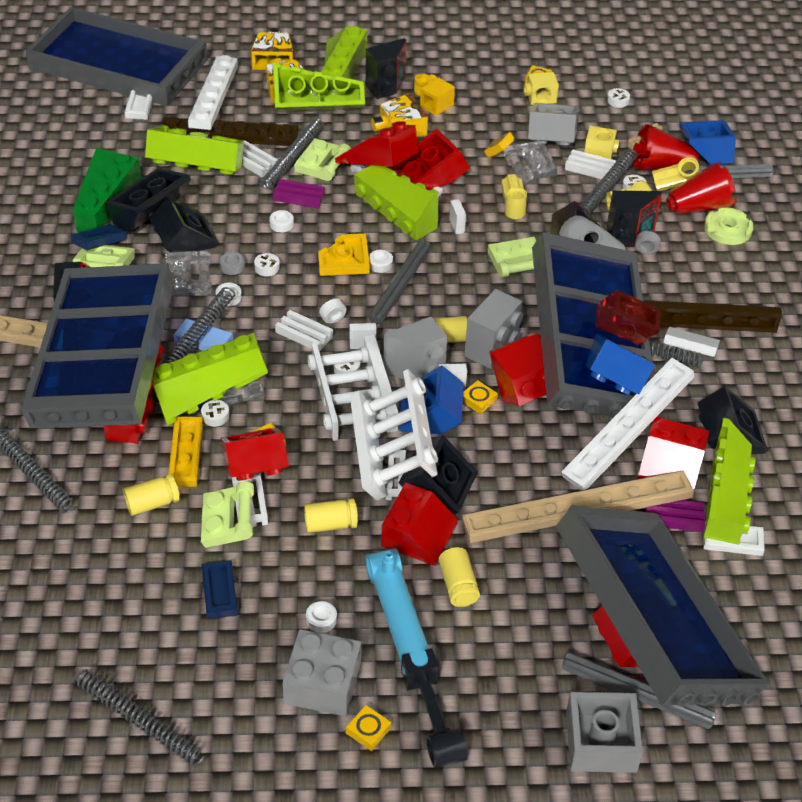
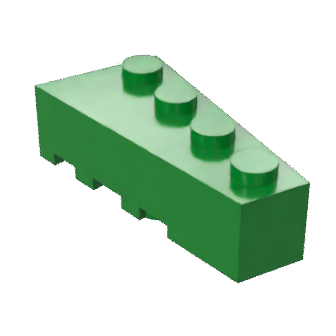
(105, 178)

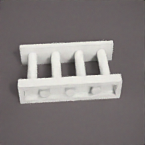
(373, 372)
(368, 431)

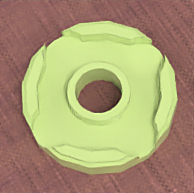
(716, 226)

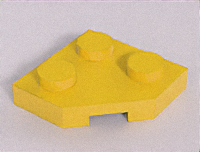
(345, 256)

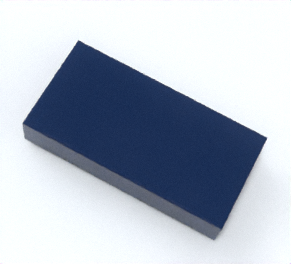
(98, 236)
(219, 589)

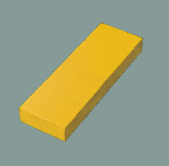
(186, 451)

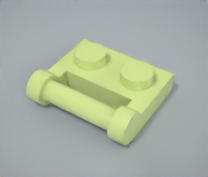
(315, 157)
(106, 256)
(512, 256)
(219, 515)

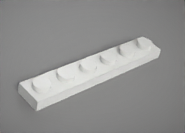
(213, 93)
(627, 424)

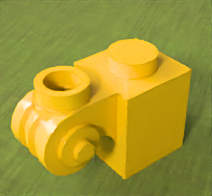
(434, 93)

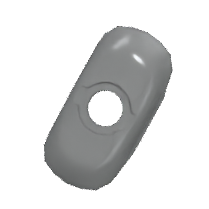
(579, 226)

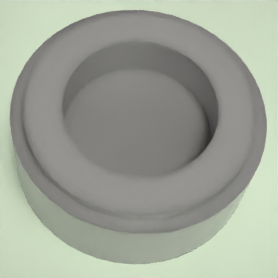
(647, 242)
(232, 263)

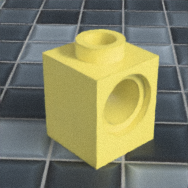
(541, 88)
(601, 142)

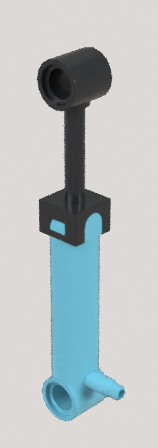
(417, 661)

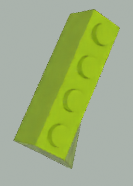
(345, 52)
(314, 91)
(193, 149)
(399, 200)
(207, 375)
(730, 486)

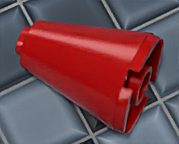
(660, 149)
(703, 192)

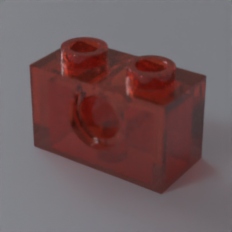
(628, 317)

